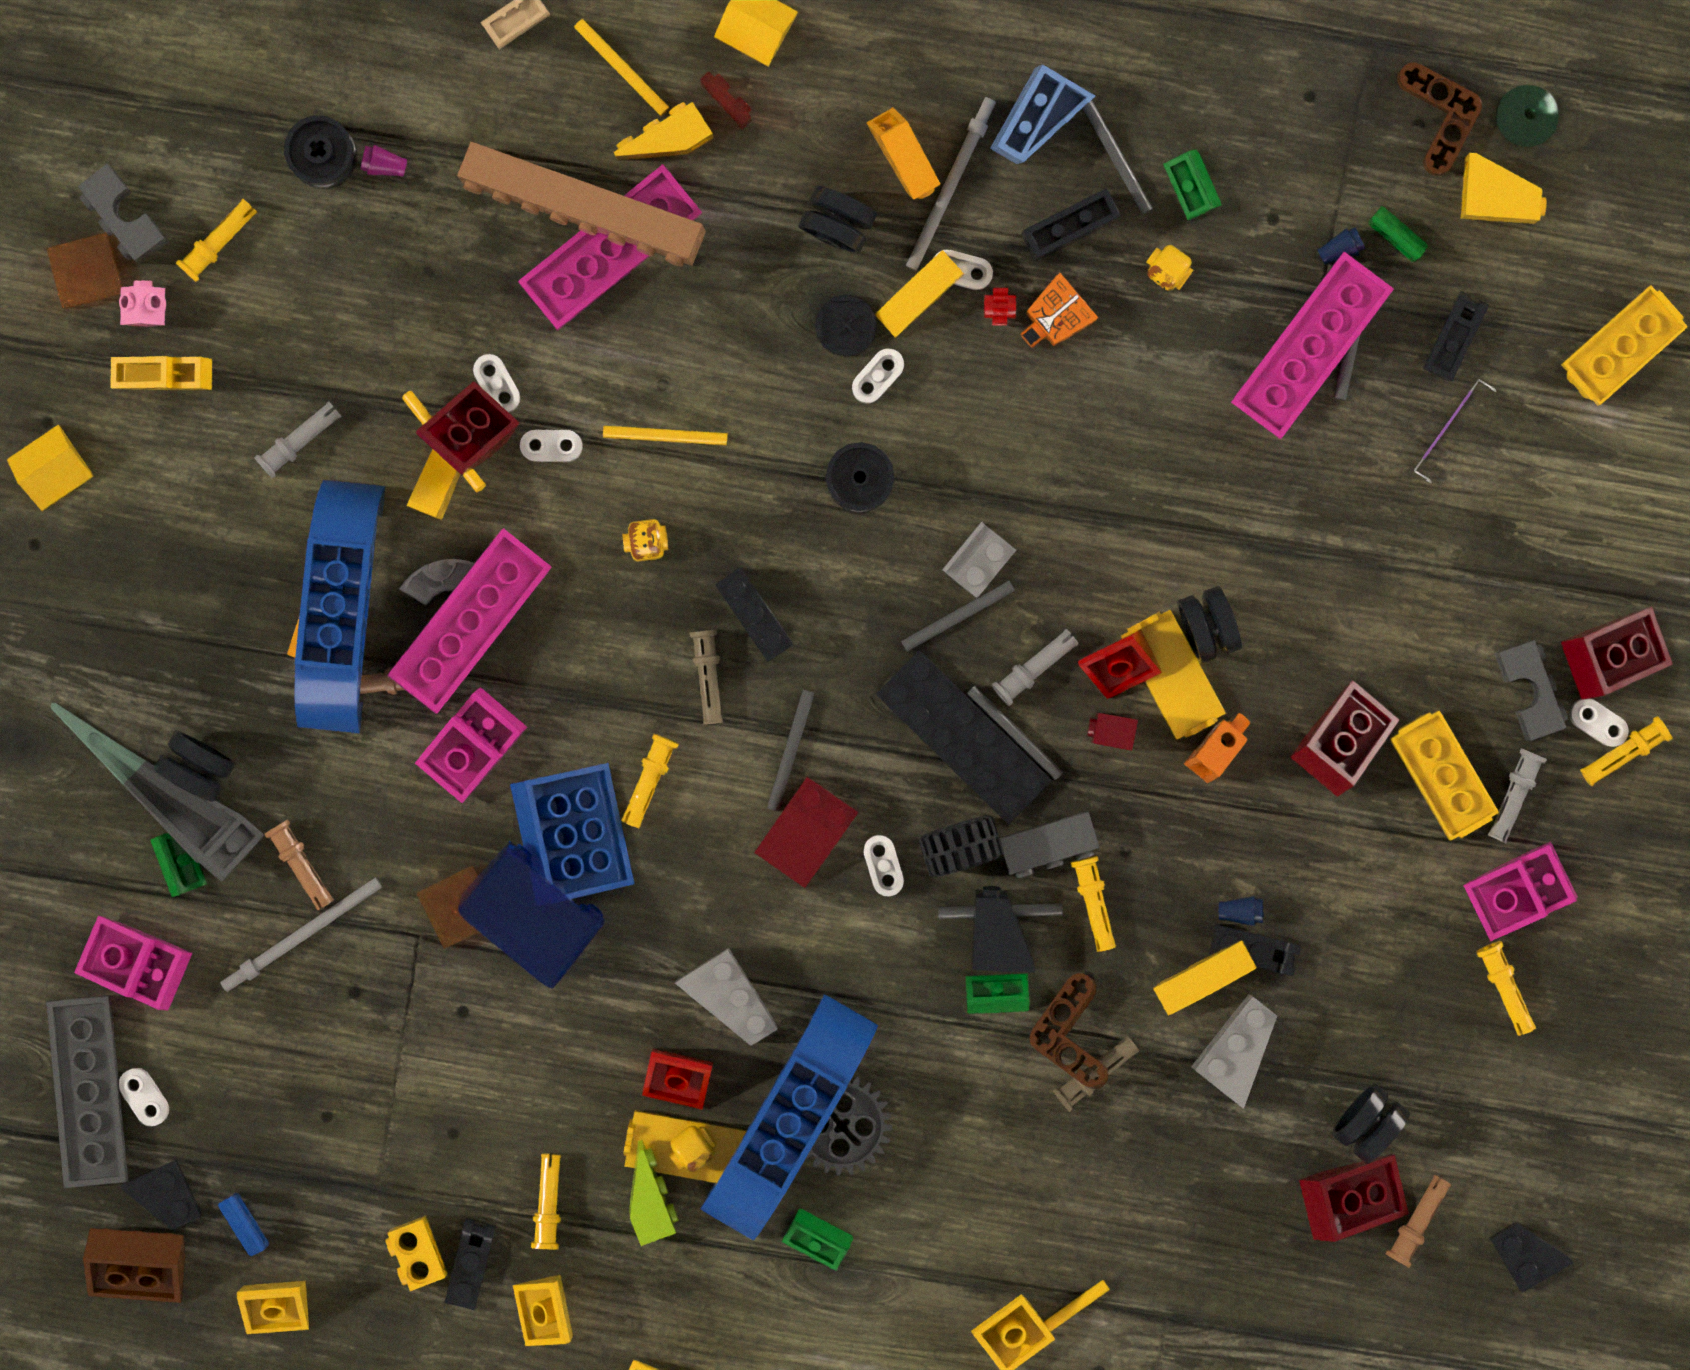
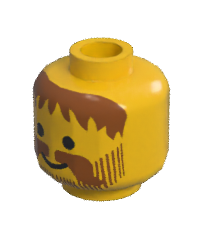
(1169, 267)
(646, 540)
(692, 1148)

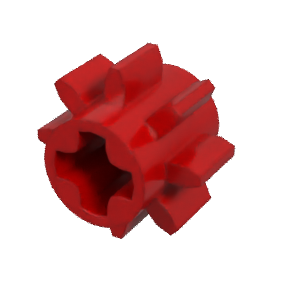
(1000, 306)

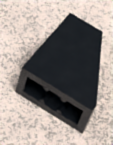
(997, 934)

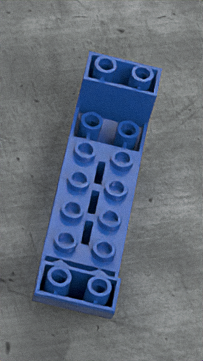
(336, 605)
(790, 1118)

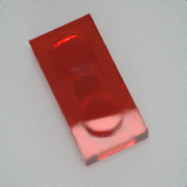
(717, 88)

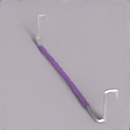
(1446, 426)

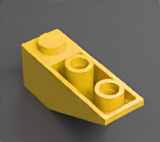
(671, 137)

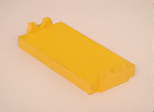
(1624, 345)
(1182, 687)
(1444, 775)
(659, 1131)

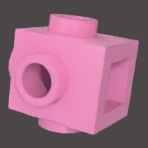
(142, 305)

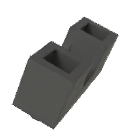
(104, 193)
(1543, 713)

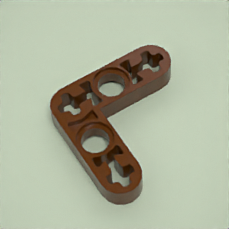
(1453, 117)
(1060, 1042)

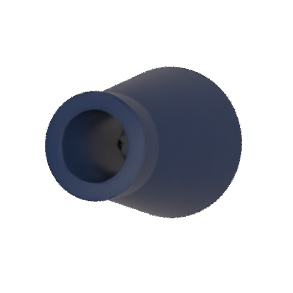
(1346, 241)
(1242, 910)

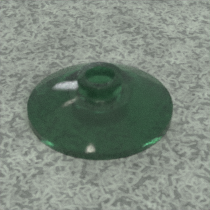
(1516, 126)

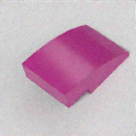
(471, 745)
(1520, 891)
(133, 963)

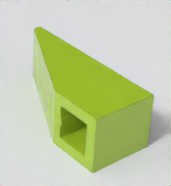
(648, 1207)

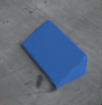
(243, 1224)

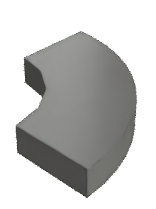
(435, 579)

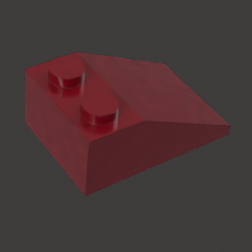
(468, 429)
(1616, 653)
(1345, 739)
(806, 832)
(1353, 1198)

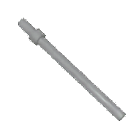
(976, 129)
(252, 968)

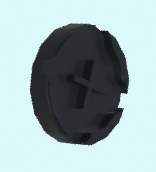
(845, 325)

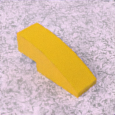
(919, 293)
(161, 373)
(1204, 977)

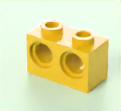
(424, 1251)

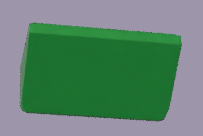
(1192, 184)
(1397, 234)
(177, 866)
(997, 993)
(817, 1239)

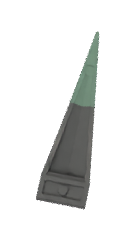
(203, 828)

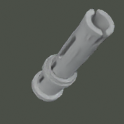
(286, 449)
(1023, 676)
(1521, 781)

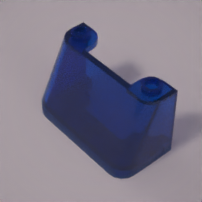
(529, 916)

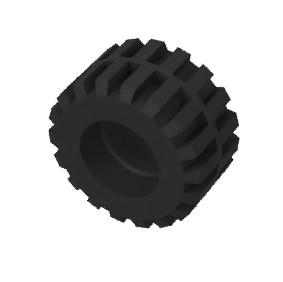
(961, 846)

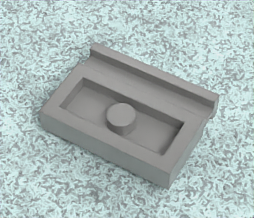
(979, 560)

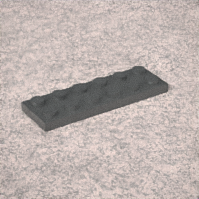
(87, 1091)

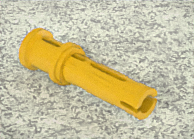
(206, 250)
(1638, 744)
(654, 766)
(1091, 888)
(1501, 974)
(546, 1217)

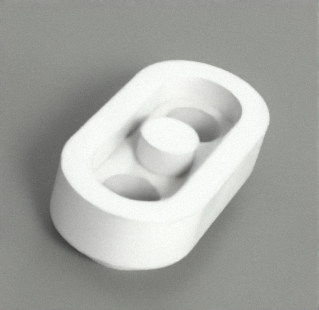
(967, 264)
(877, 376)
(498, 383)
(551, 446)
(1599, 723)
(883, 865)
(146, 1095)

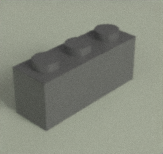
(1049, 844)

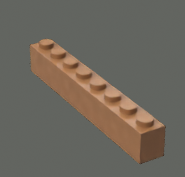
(581, 204)

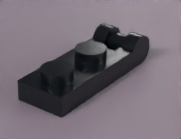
(1455, 337)
(1259, 947)
(470, 1265)

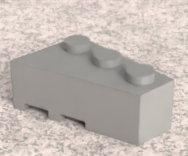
(729, 996)
(1237, 1050)

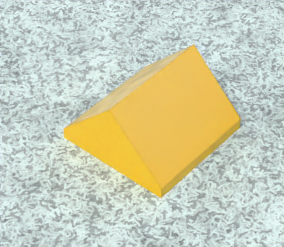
(755, 27)
(49, 468)
(274, 1307)
(543, 1312)
(1013, 1334)

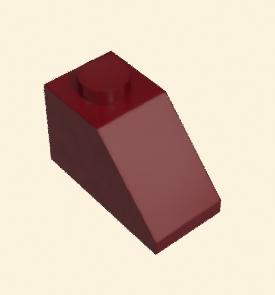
(1112, 731)

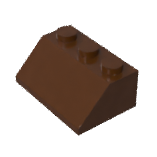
(134, 1265)

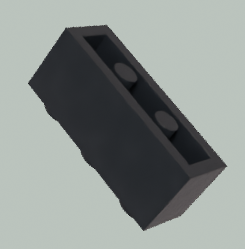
(1070, 225)
(754, 614)

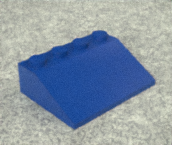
(574, 830)

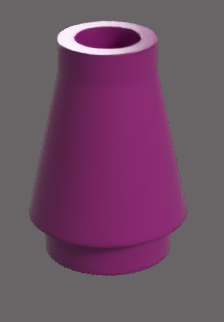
(382, 162)

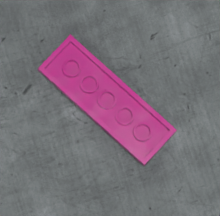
(593, 264)
(1312, 345)
(469, 621)

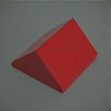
(1121, 665)
(677, 1078)

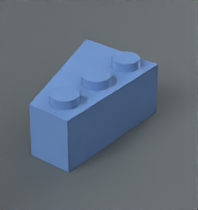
(1038, 113)

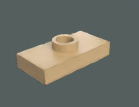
(514, 20)

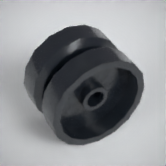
(315, 134)
(836, 223)
(877, 484)
(1214, 622)
(193, 769)
(1371, 1123)

